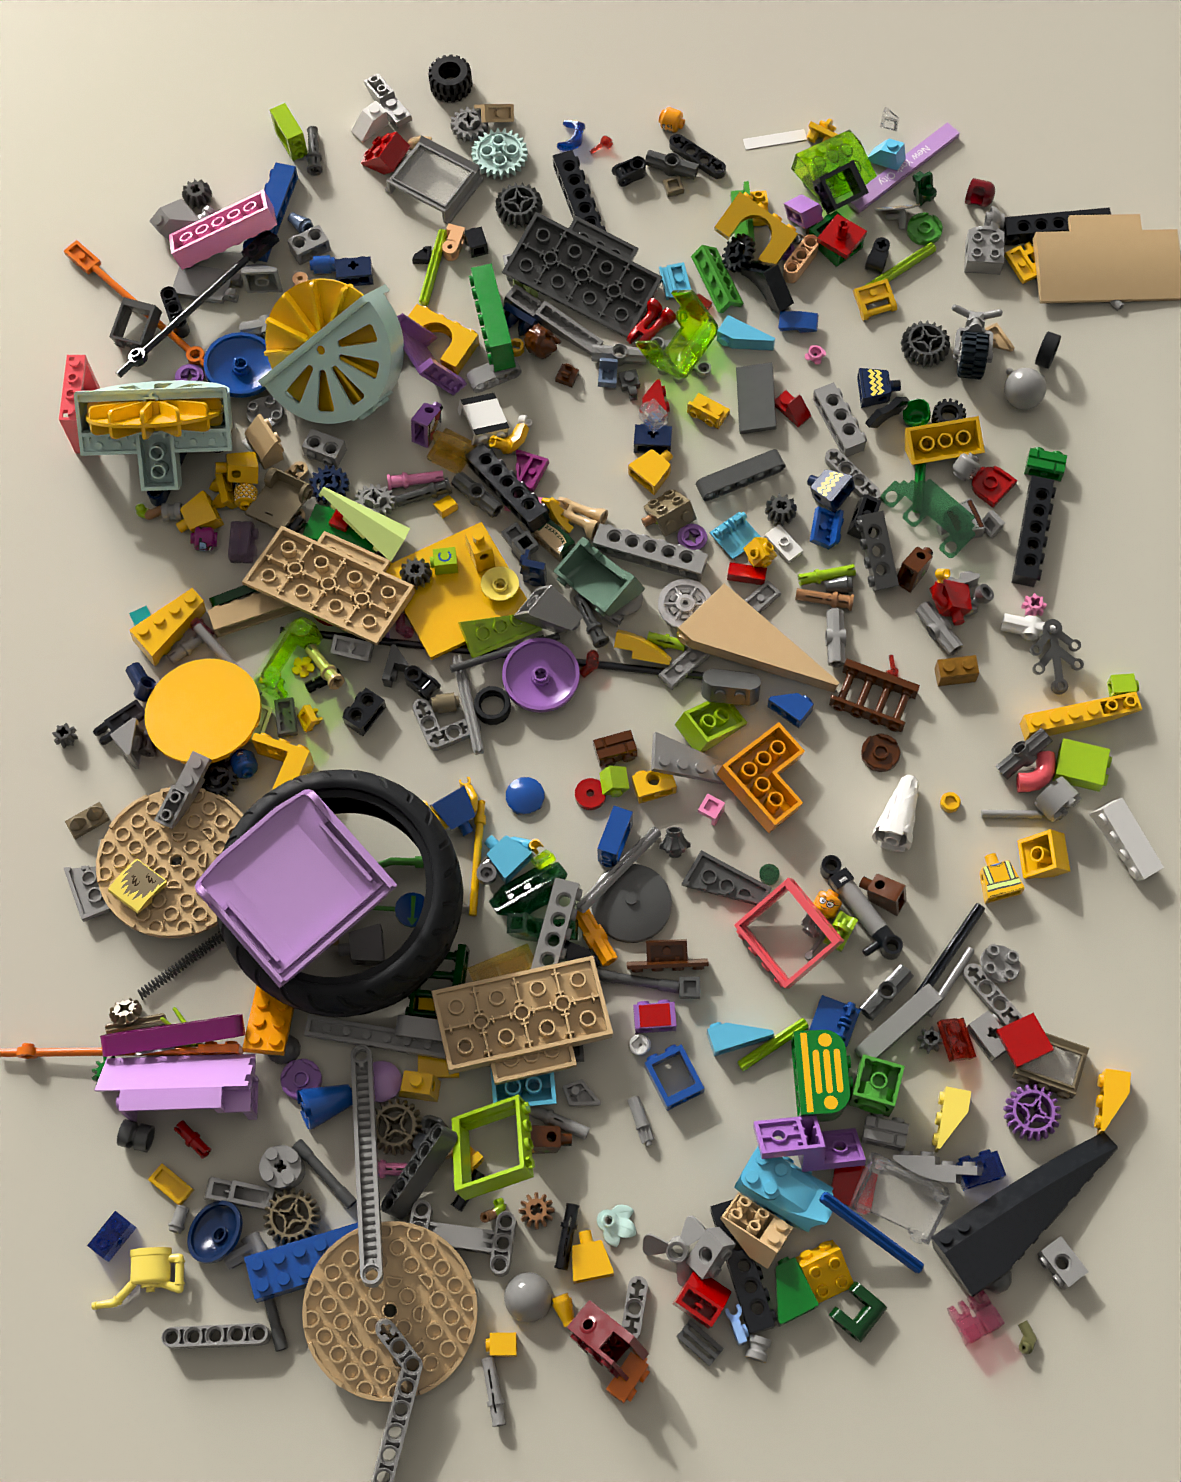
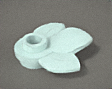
(619, 1226)

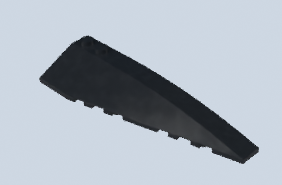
(999, 1231)

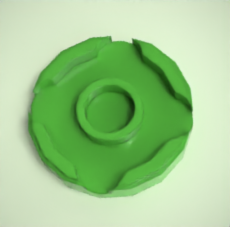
(924, 229)

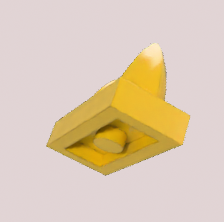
(225, 490)

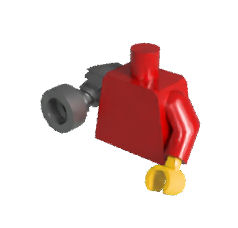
(954, 597)

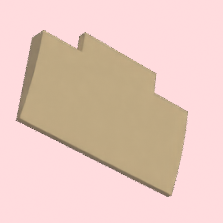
(1107, 261)
(331, 582)
(523, 1020)

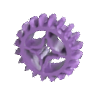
(1040, 1116)

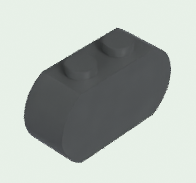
(730, 687)

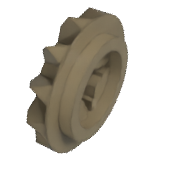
(124, 1017)

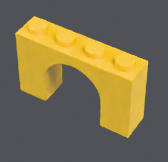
(743, 209)
(463, 340)

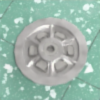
(681, 600)

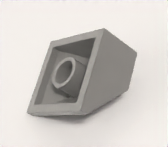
(173, 218)
(261, 279)

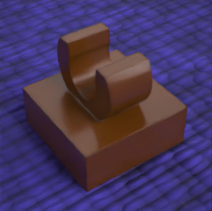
(567, 375)

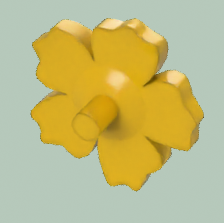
(303, 666)

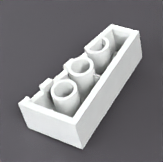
(1127, 839)

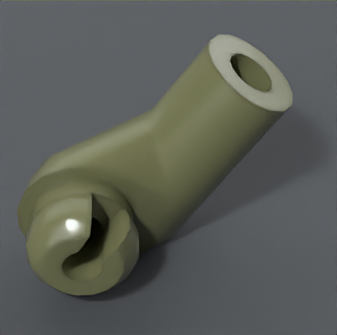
(1029, 1338)

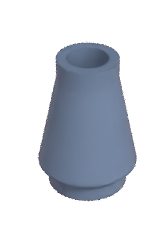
(299, 222)

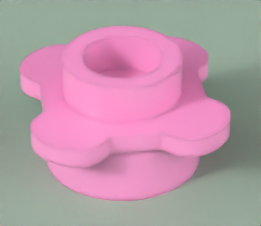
(815, 349)

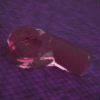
(402, 629)

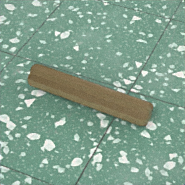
(140, 1023)

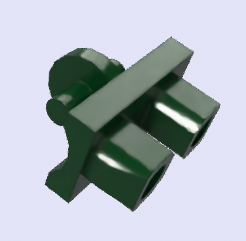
(924, 187)

